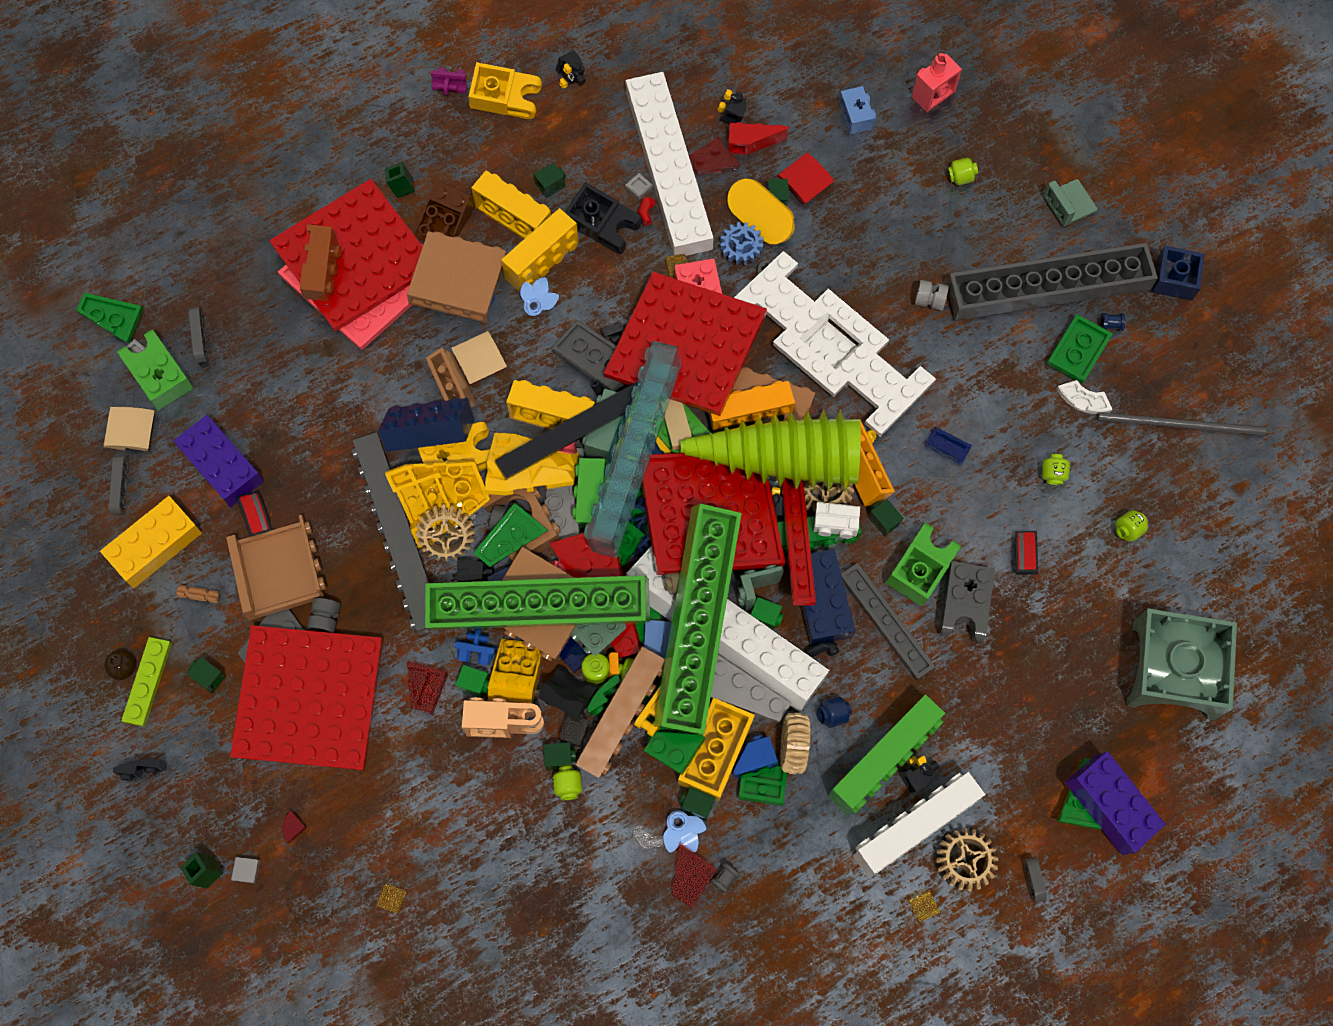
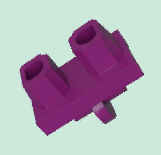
(449, 81)

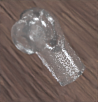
(645, 840)

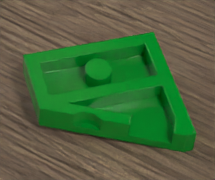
(674, 749)

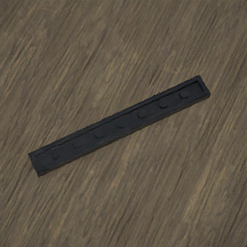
(565, 434)

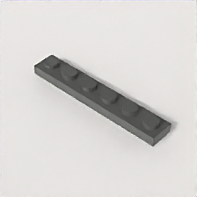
(887, 621)

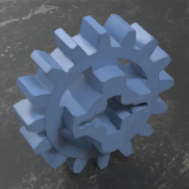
(743, 252)

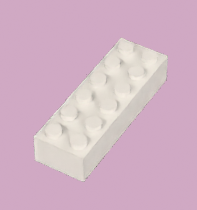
(923, 821)

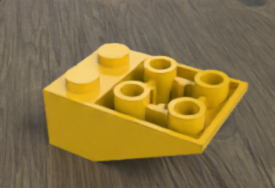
(515, 673)

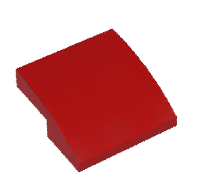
(806, 178)

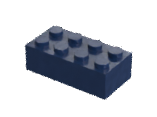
(426, 424)
(831, 615)

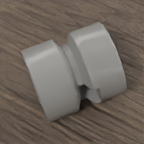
(931, 295)

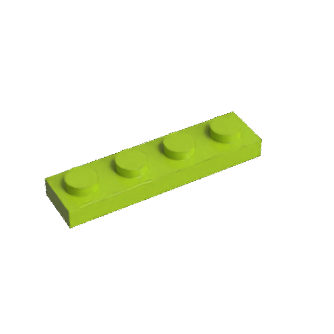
(146, 682)

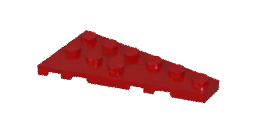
(583, 563)

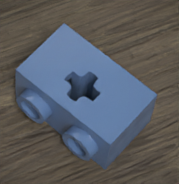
(857, 110)

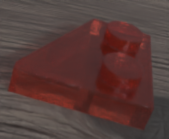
(713, 158)
(425, 687)
(691, 876)

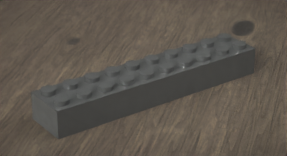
(1051, 281)

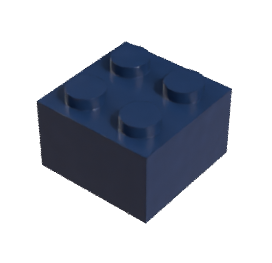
(1179, 272)

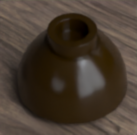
(120, 664)

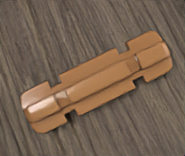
(198, 594)

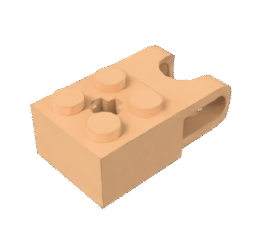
(500, 718)

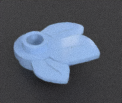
(539, 294)
(684, 834)

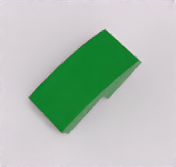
(630, 543)
(599, 701)

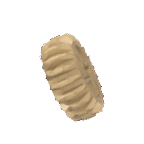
(836, 489)
(437, 532)
(795, 743)
(963, 850)

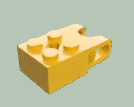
(502, 90)
(460, 451)

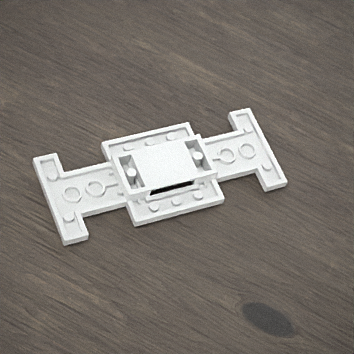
(829, 354)

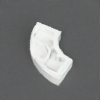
(1084, 400)

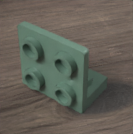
(1069, 201)

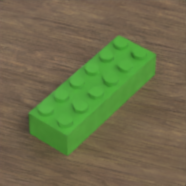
(888, 753)

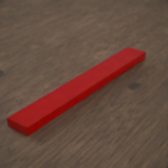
(798, 544)

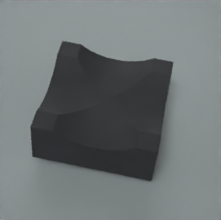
(567, 692)

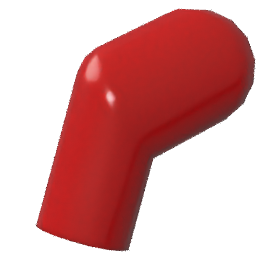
(643, 210)

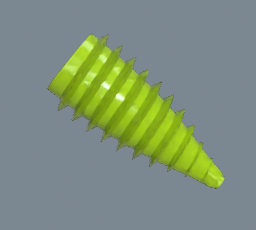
(787, 449)

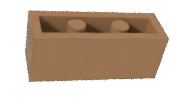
(449, 376)

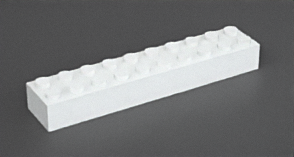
(669, 165)
(748, 644)

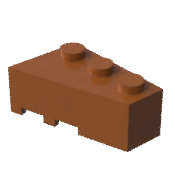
(320, 263)

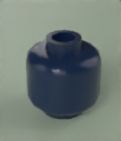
(834, 712)

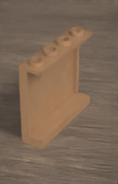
(456, 276)
(276, 569)
(547, 638)

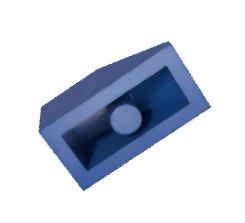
(756, 756)

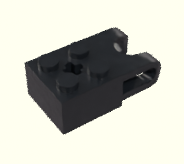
(601, 217)

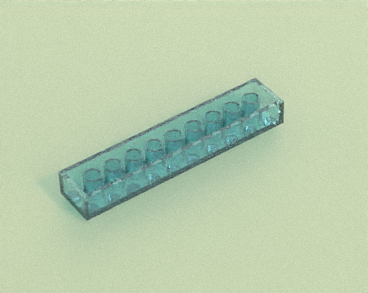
(633, 449)

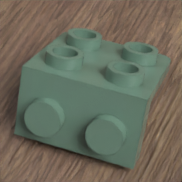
(751, 580)
(597, 637)

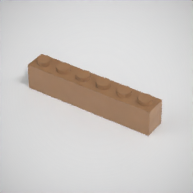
(620, 711)

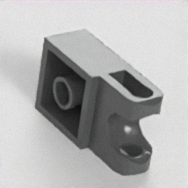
(965, 605)

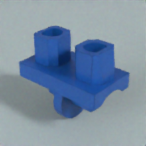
(466, 647)

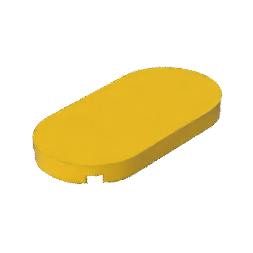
(759, 207)

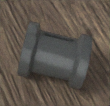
(725, 878)

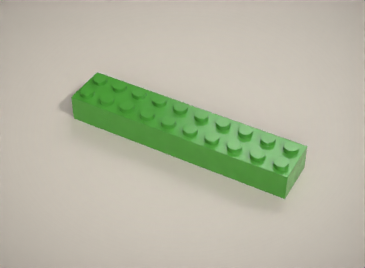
(537, 603)
(697, 619)

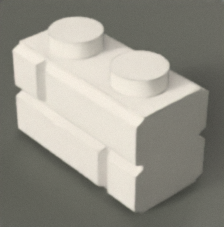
(836, 520)

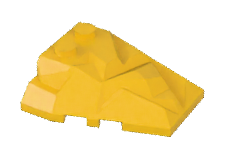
(551, 472)
(435, 484)

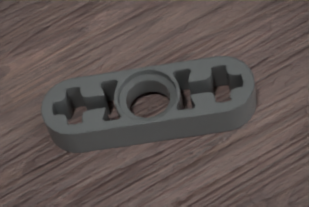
(198, 334)
(118, 485)

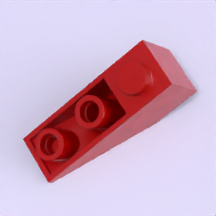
(753, 137)

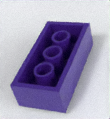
(218, 460)
(1115, 803)

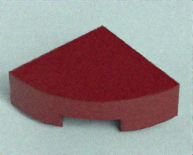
(292, 827)

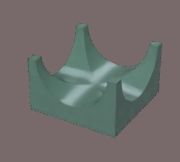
(1185, 662)

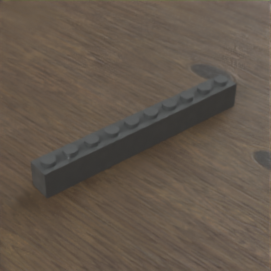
(395, 528)

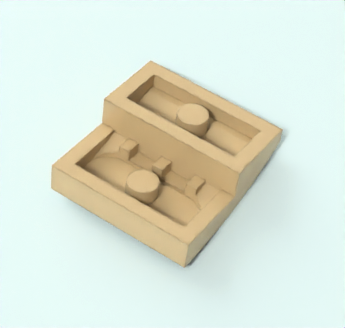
(478, 357)
(128, 428)

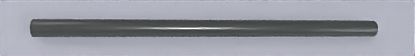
(1181, 423)

